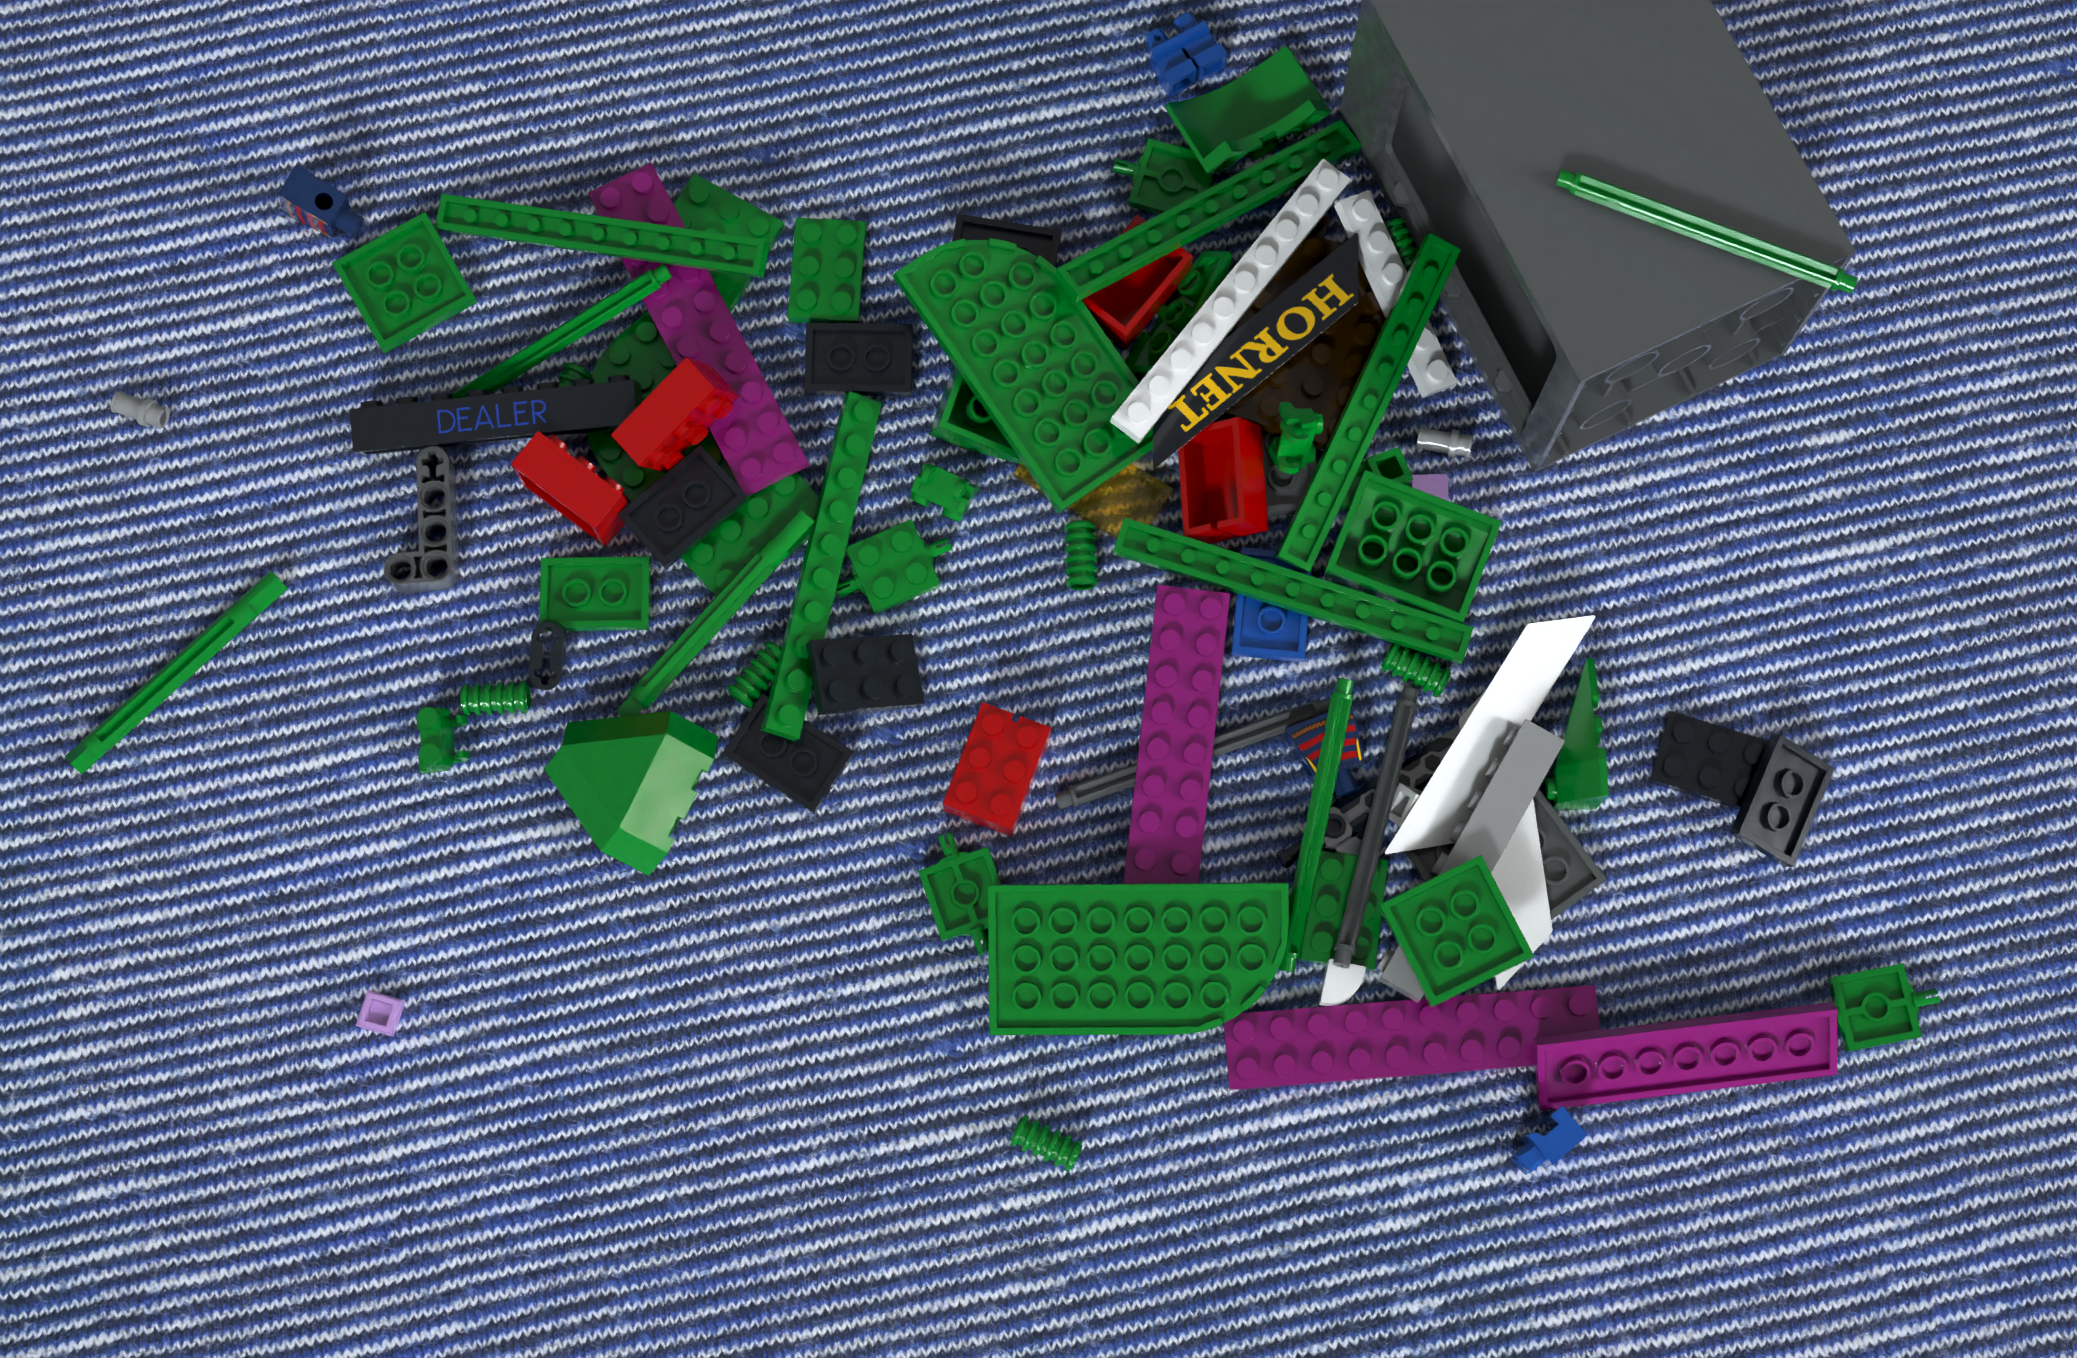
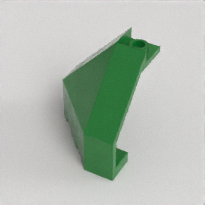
(632, 780)

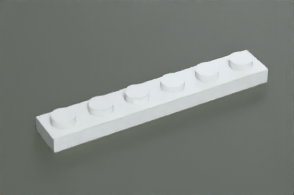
(1386, 276)

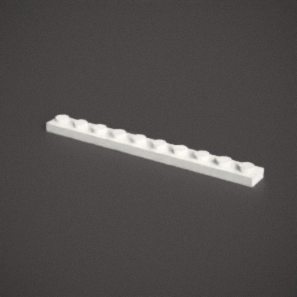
(1230, 301)

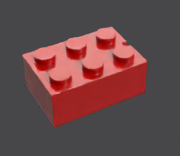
(1134, 300)
(675, 415)
(1223, 482)
(571, 487)
(997, 769)

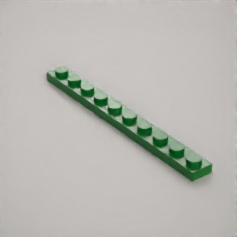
(1205, 211)
(603, 235)
(1367, 403)
(821, 564)
(1293, 590)

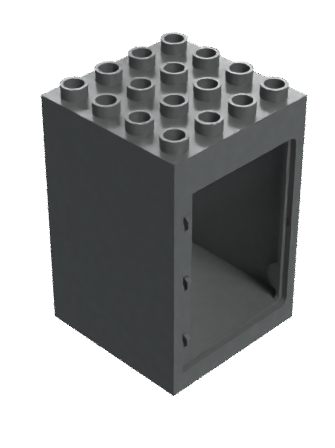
(1558, 299)

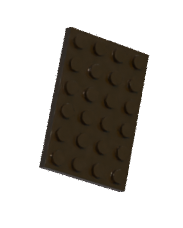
(1324, 369)

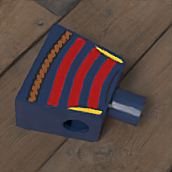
(307, 201)
(1306, 742)

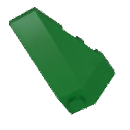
(1194, 291)
(1580, 768)

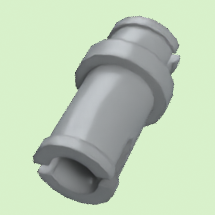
(146, 411)
(1445, 442)

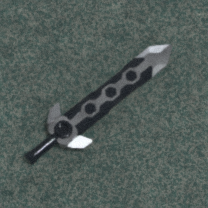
(1352, 812)

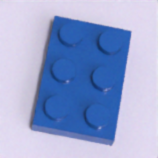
(1266, 629)

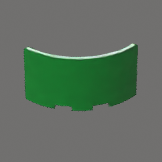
(1250, 113)

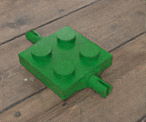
(1163, 177)
(893, 567)
(960, 892)
(1877, 1007)

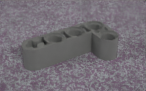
(430, 520)

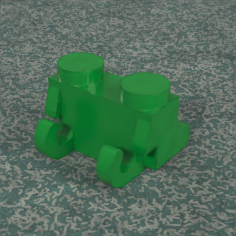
(1296, 444)
(944, 489)
(437, 740)

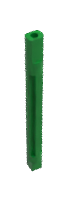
(714, 617)
(176, 672)

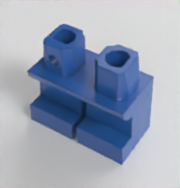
(1186, 56)
(1552, 1145)

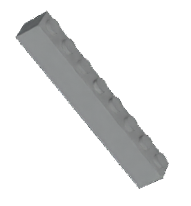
(1490, 826)

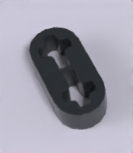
(556, 655)

